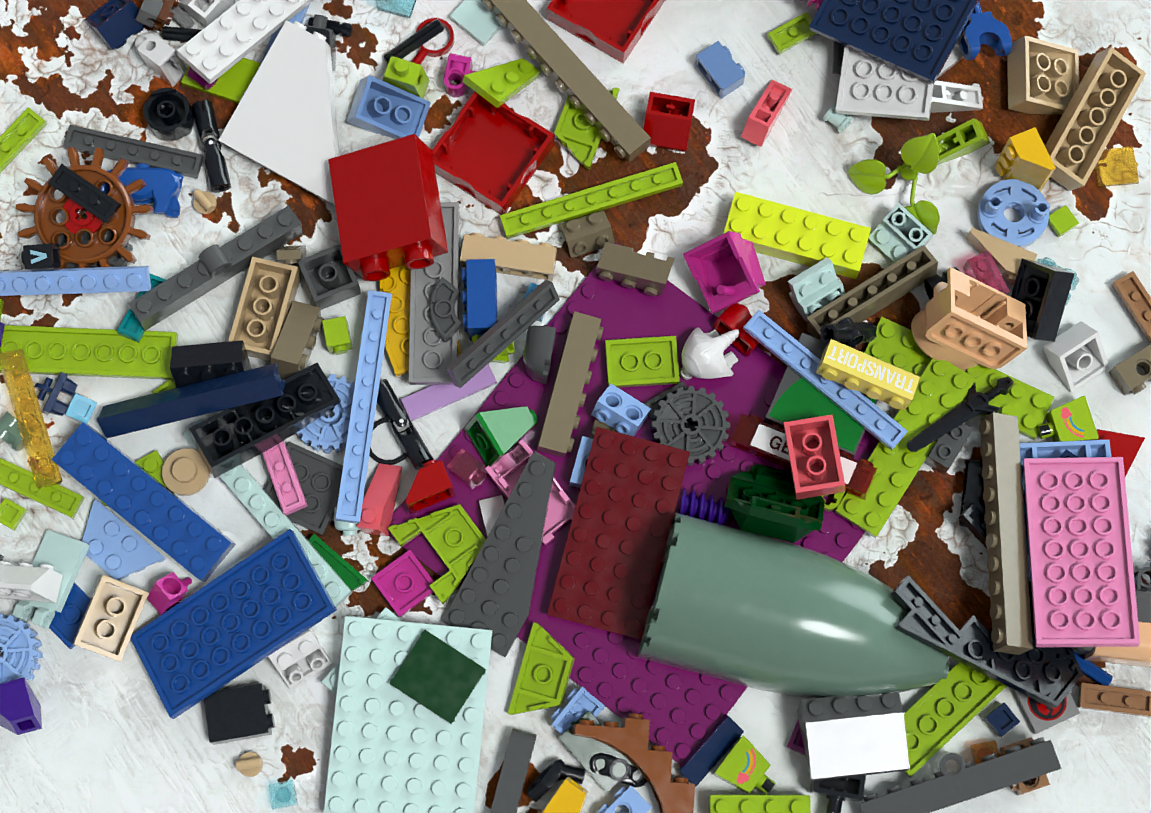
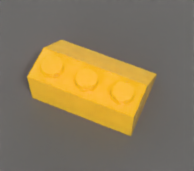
(1026, 159)

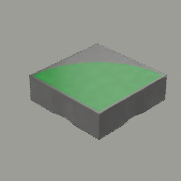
(800, 400)

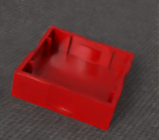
(605, 24)
(491, 152)

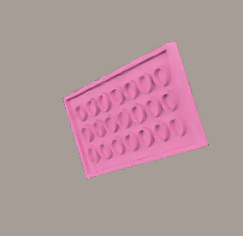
(1080, 553)

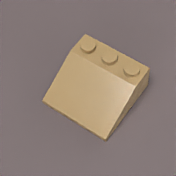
(1041, 76)

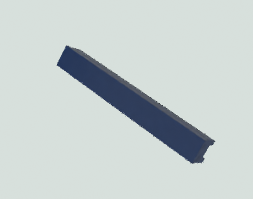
(191, 400)

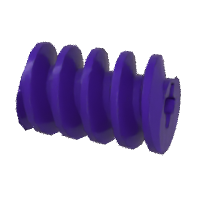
(704, 508)

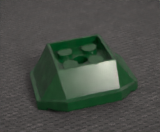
(767, 504)

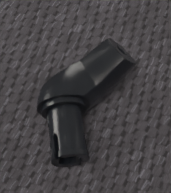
(551, 775)

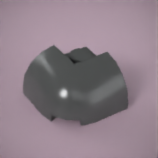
(538, 352)

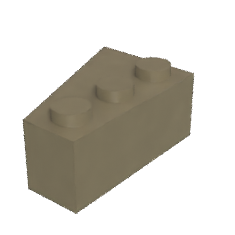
(634, 269)
(297, 339)

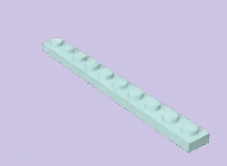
(277, 523)

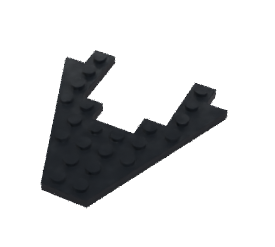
(1040, 673)

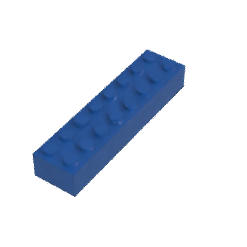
(143, 501)

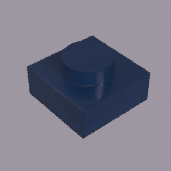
(1002, 719)

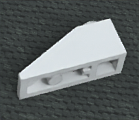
(955, 97)

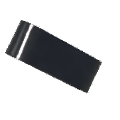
(973, 485)

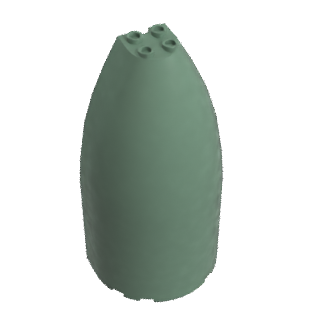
(779, 618)

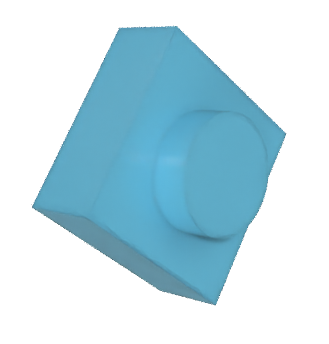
(80, 408)

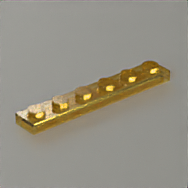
(29, 418)

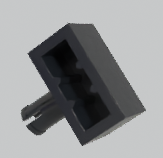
(839, 790)

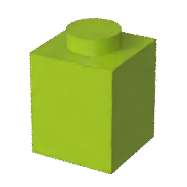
(337, 335)

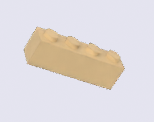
(511, 257)

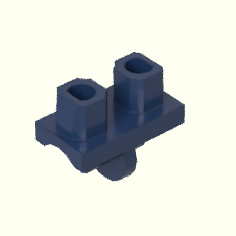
(62, 385)

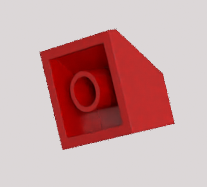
(429, 487)

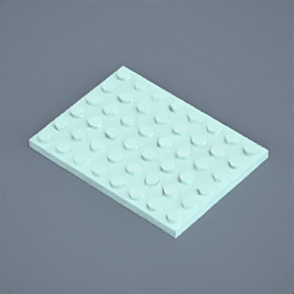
(387, 746)

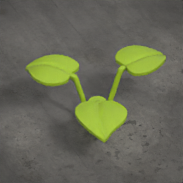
(919, 155)

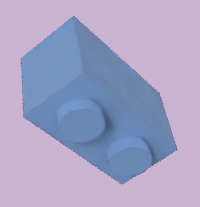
(720, 69)

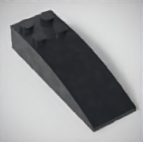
(254, 428)

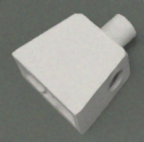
(156, 54)

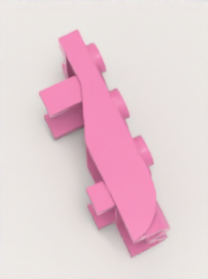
(505, 476)

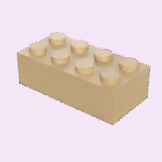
(264, 306)

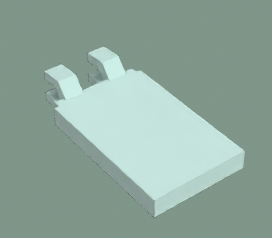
(476, 20)
(67, 557)

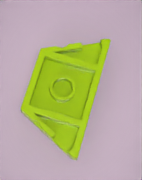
(577, 134)
(542, 674)

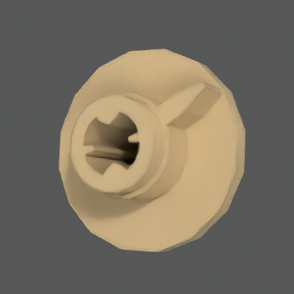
(185, 472)

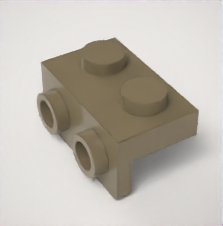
(587, 233)

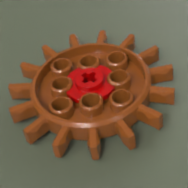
(75, 226)

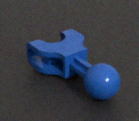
(984, 29)

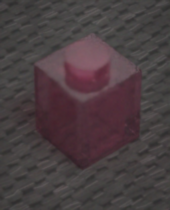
(467, 469)

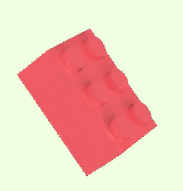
(814, 457)

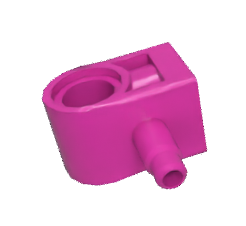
(456, 68)
(168, 592)

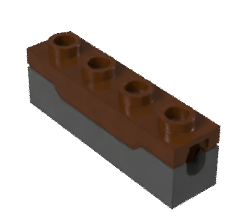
(156, 13)

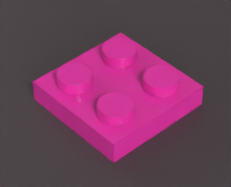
(404, 583)

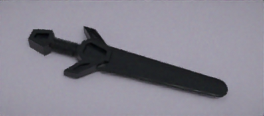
(975, 404)

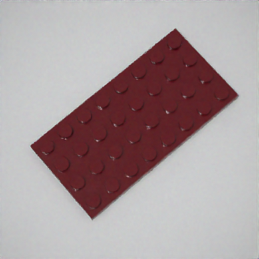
(618, 533)

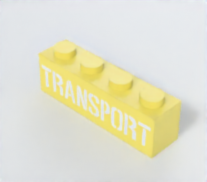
(867, 375)

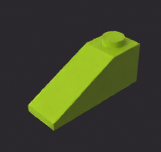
(962, 140)

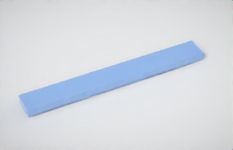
(806, 365)

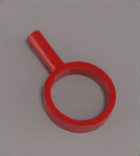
(423, 52)

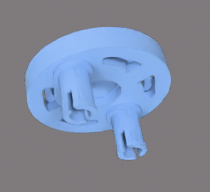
(1032, 214)

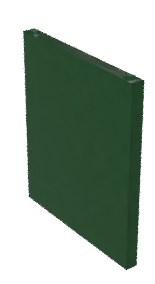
(437, 676)

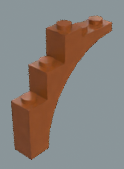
(654, 764)

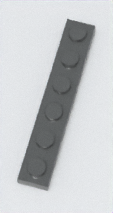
(134, 151)
(503, 333)

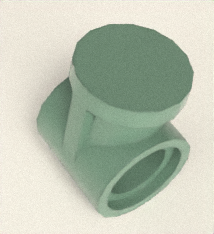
(10, 431)

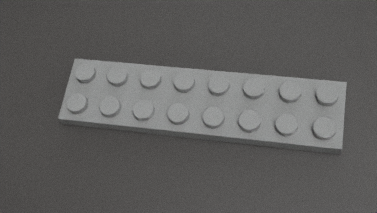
(427, 350)

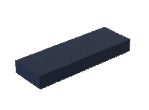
(710, 750)

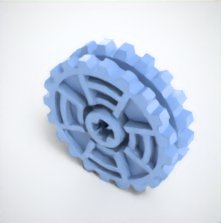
(331, 432)
(19, 649)

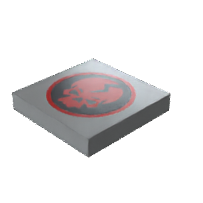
(1043, 717)

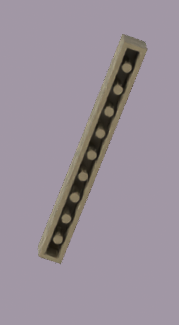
(571, 76)
(1005, 534)

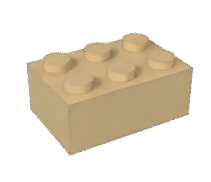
(110, 618)

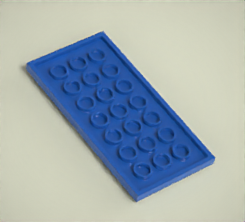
(232, 623)

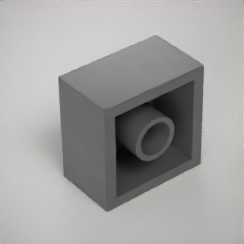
(329, 277)

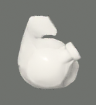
(704, 355)

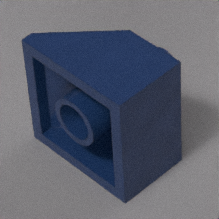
(115, 22)

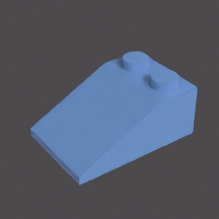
(387, 109)

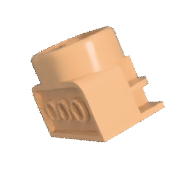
(970, 324)

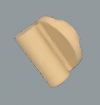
(204, 202)
(249, 764)

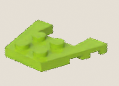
(453, 539)

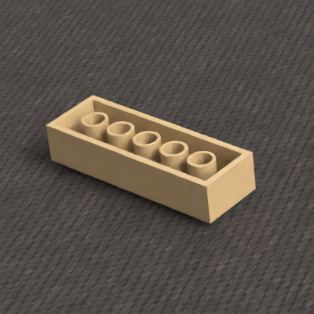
(1092, 117)

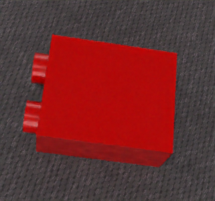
(388, 207)

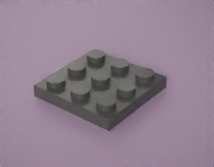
(320, 484)

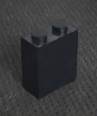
(238, 714)

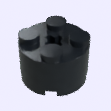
(167, 126)

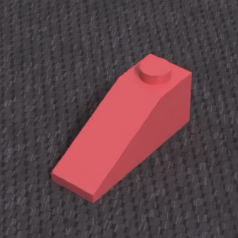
(766, 113)
(380, 500)

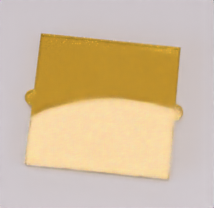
(1117, 167)

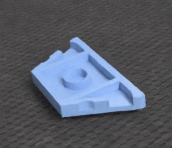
(116, 545)

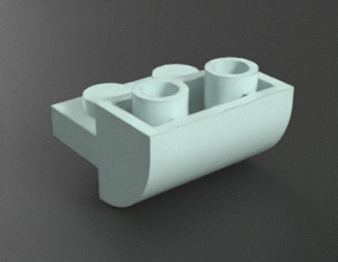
(900, 234)
(815, 288)

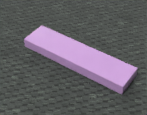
(440, 396)

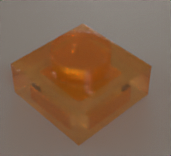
(983, 749)

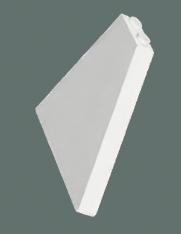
(290, 112)

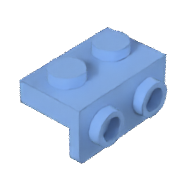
(579, 703)

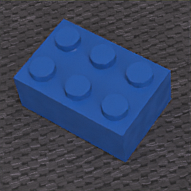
(480, 297)

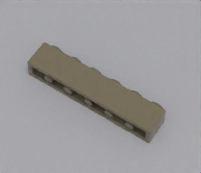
(877, 291)
(569, 384)

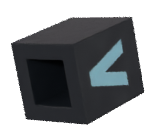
(41, 256)

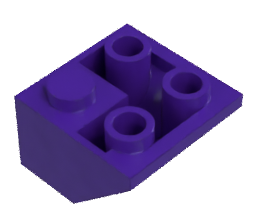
(19, 707)

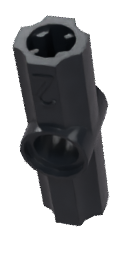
(848, 332)

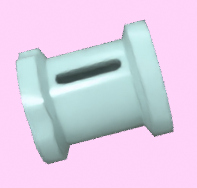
(840, 121)

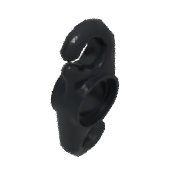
(610, 761)

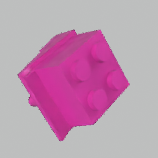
(725, 270)

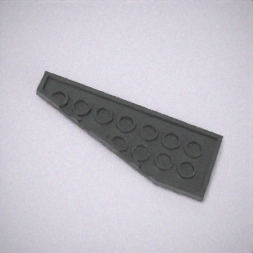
(504, 572)

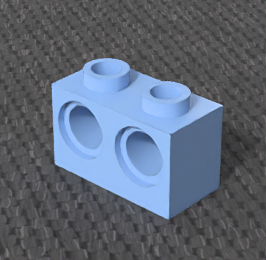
(620, 411)

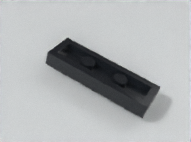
(84, 193)

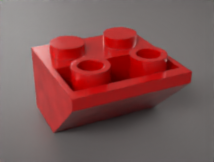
(669, 120)

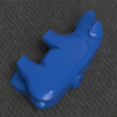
(161, 188)

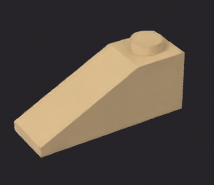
(1005, 254)

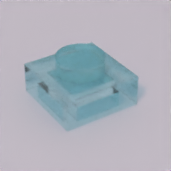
(283, 794)

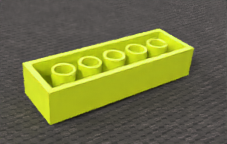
(798, 234)

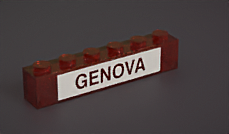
(770, 444)

